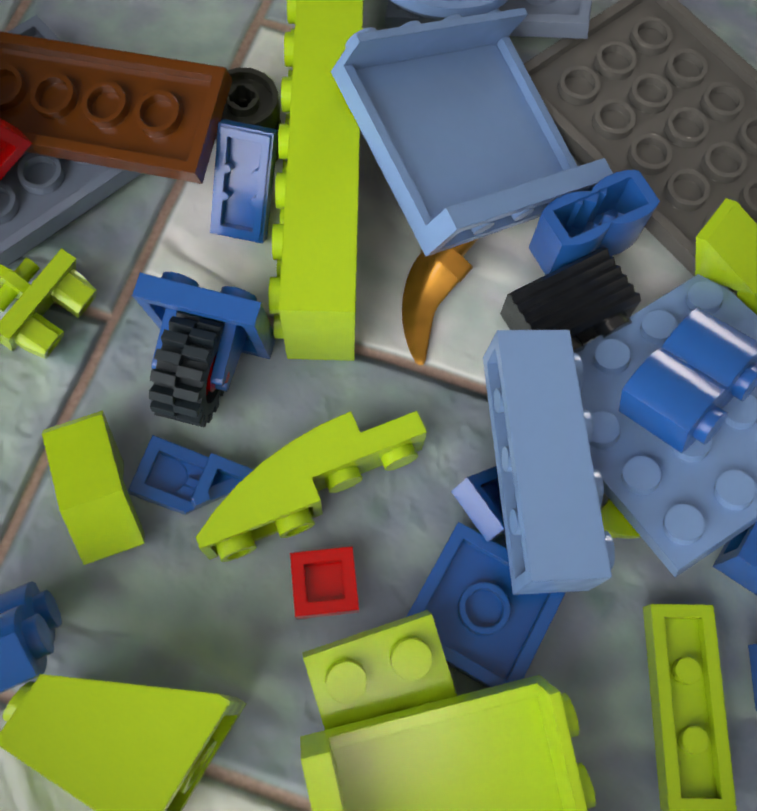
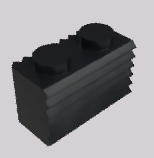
(581, 297)

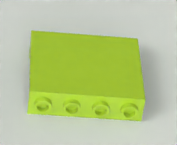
(461, 753)

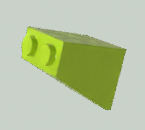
(117, 740)

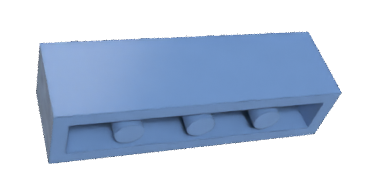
(546, 464)

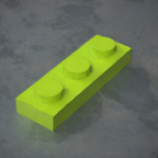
(688, 709)

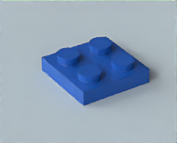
(477, 616)

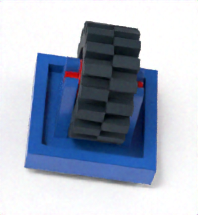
(198, 342)

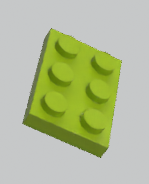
(379, 671)

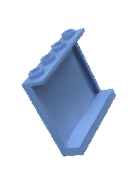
(458, 126)

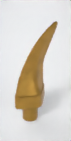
(425, 288)

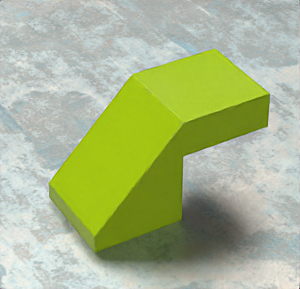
(729, 251)
(91, 487)

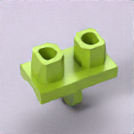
(25, 321)

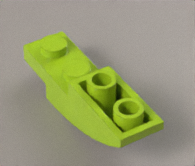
(283, 489)

